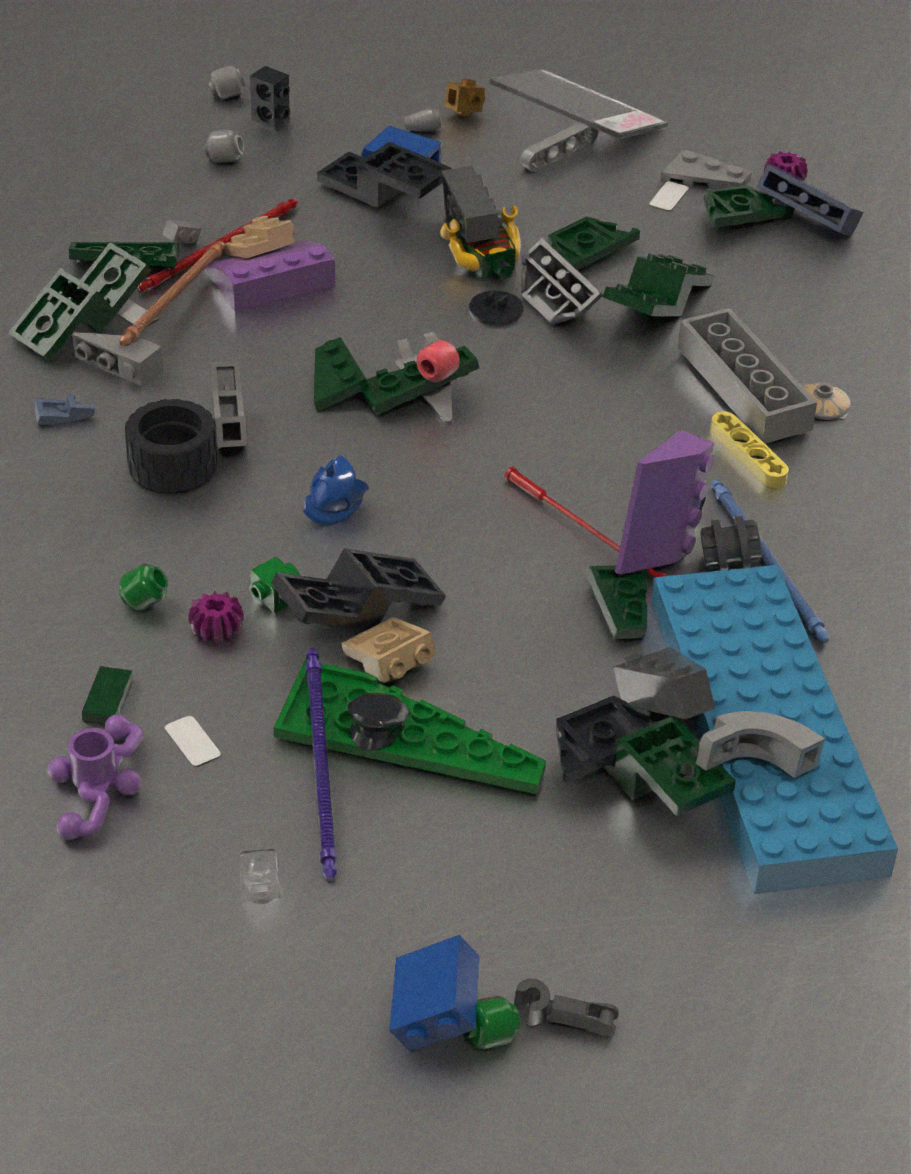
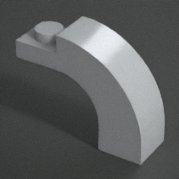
(228, 404)
(761, 736)

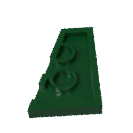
(621, 600)

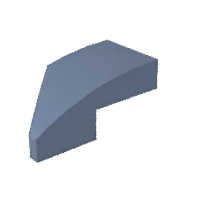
(61, 411)

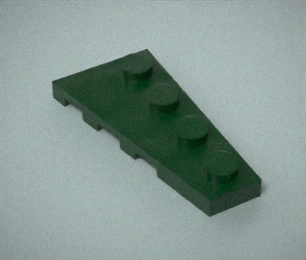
(148, 252)
(406, 384)

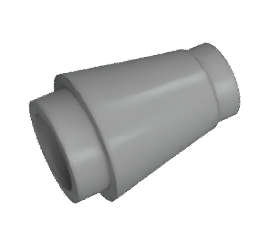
(423, 121)

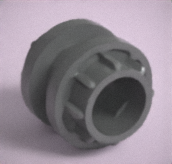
(731, 544)

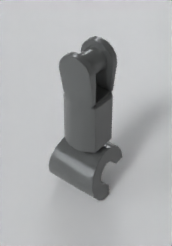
(564, 1009)

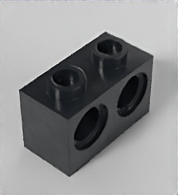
(270, 97)

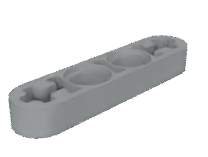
(537, 157)

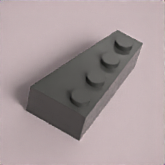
(470, 204)
(665, 683)

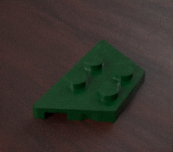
(742, 205)
(590, 240)

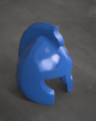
(334, 495)

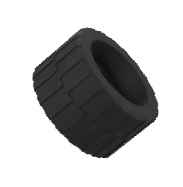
(171, 445)

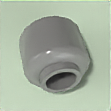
(226, 82)
(224, 146)

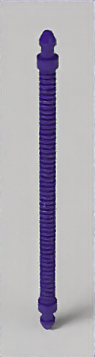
(328, 854)

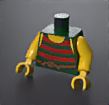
(487, 256)

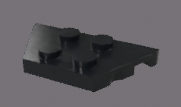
(590, 735)

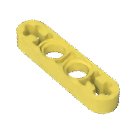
(770, 470)

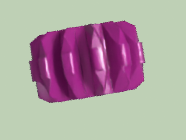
(789, 162)
(216, 617)

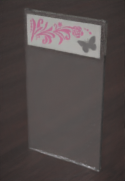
(579, 103)

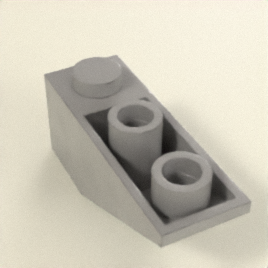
(134, 362)

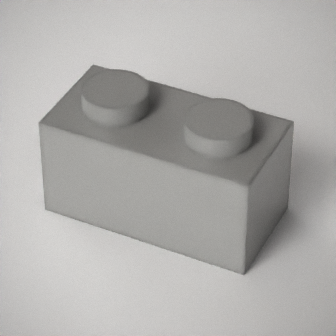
(181, 231)

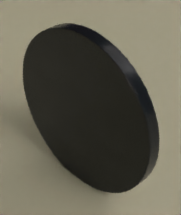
(496, 308)

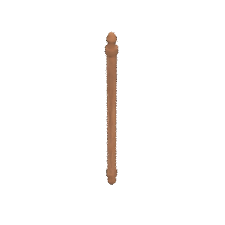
(134, 331)

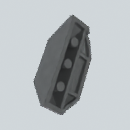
(555, 285)

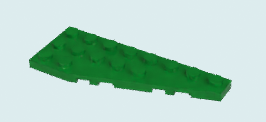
(429, 741)

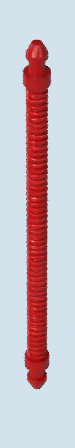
(154, 280)

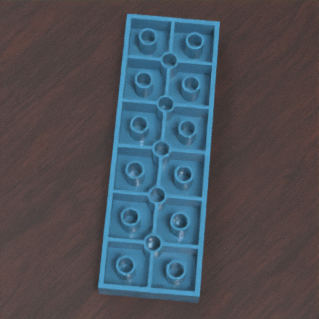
(761, 660)

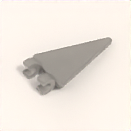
(438, 399)

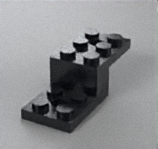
(383, 174)
(357, 590)

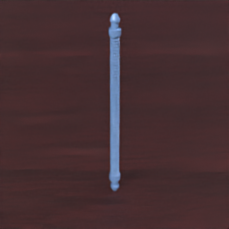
(814, 623)

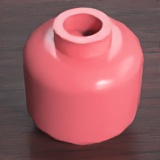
(438, 361)

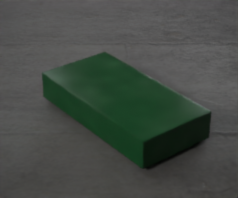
(107, 694)

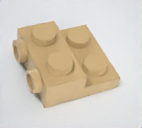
(261, 237)
(391, 649)

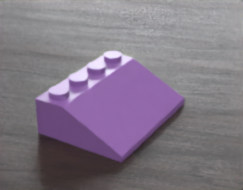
(274, 274)
(665, 503)

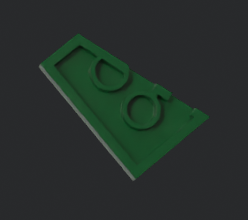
(335, 374)

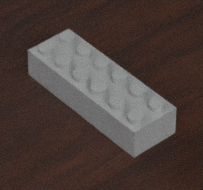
(747, 375)

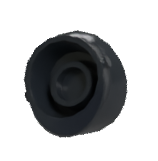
(376, 720)

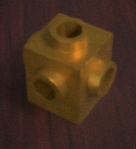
(465, 97)

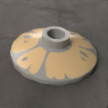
(830, 400)

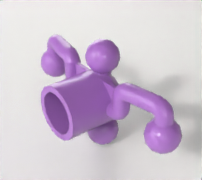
(94, 768)

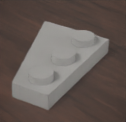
(698, 168)

